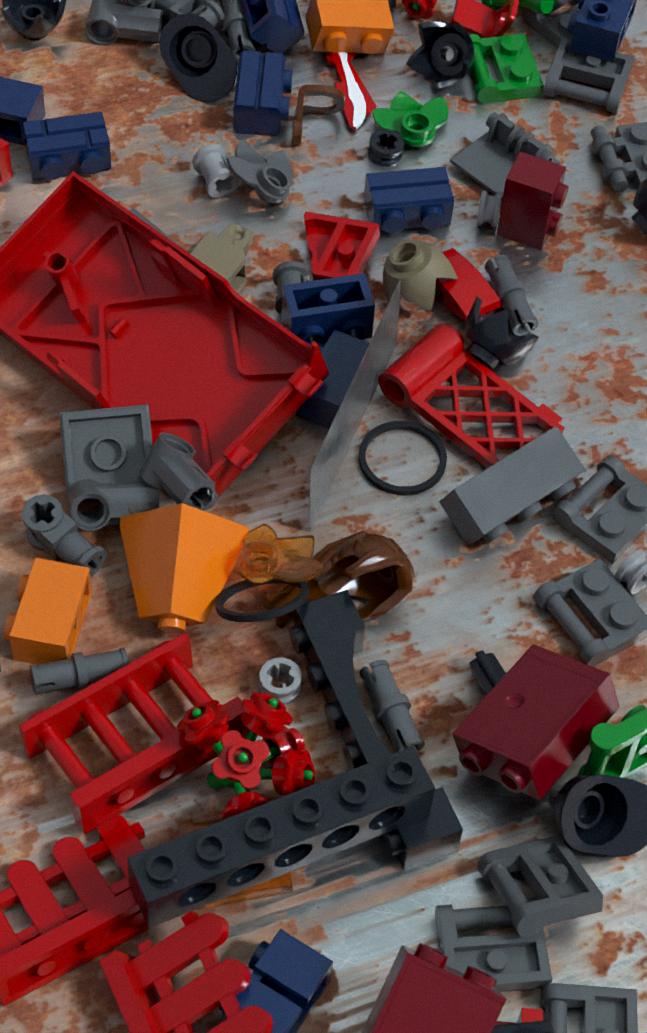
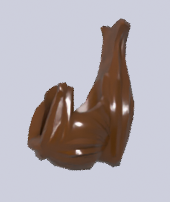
(364, 566)

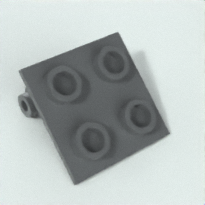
(494, 153)

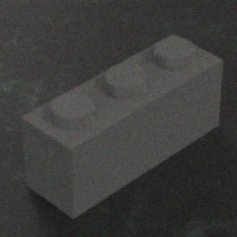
(513, 488)

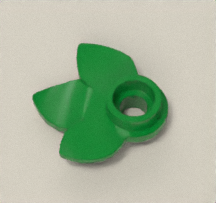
(411, 120)

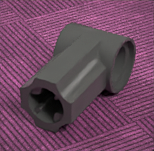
(113, 20)
(173, 470)
(115, 499)

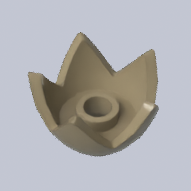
(418, 267)

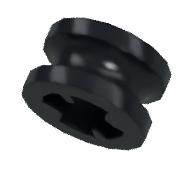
(381, 156)

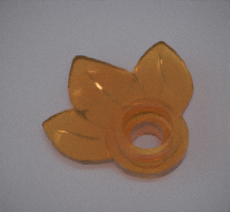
(270, 558)

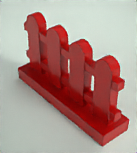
(80, 932)
(135, 977)

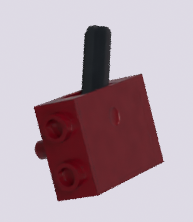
(532, 718)

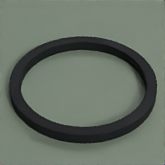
(402, 490)
(262, 615)

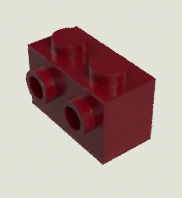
(531, 201)

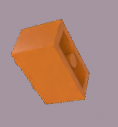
(349, 26)
(49, 612)

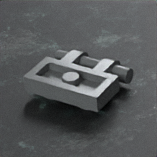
(630, 143)

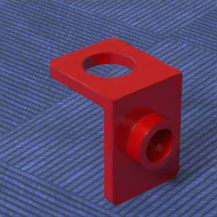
(483, 20)

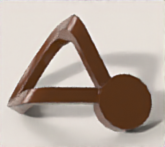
(314, 90)

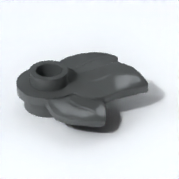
(268, 176)

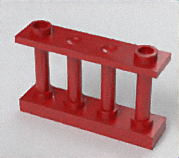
(138, 773)

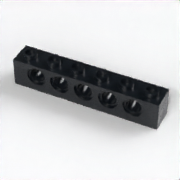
(279, 836)

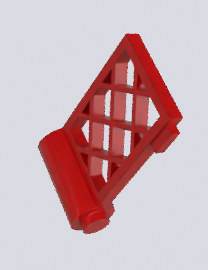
(435, 363)

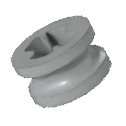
(489, 209)
(634, 571)
(283, 667)

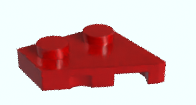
(339, 244)

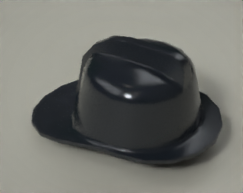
(198, 57)
(602, 814)

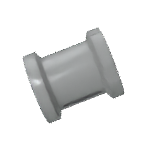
(212, 164)

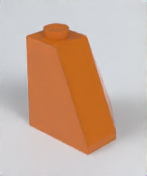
(179, 562)

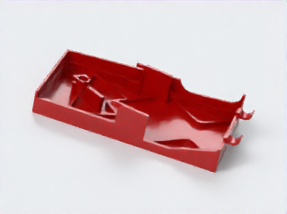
(147, 323)

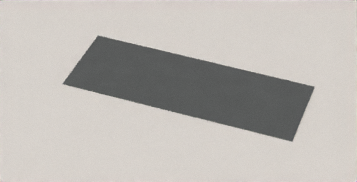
(353, 406)

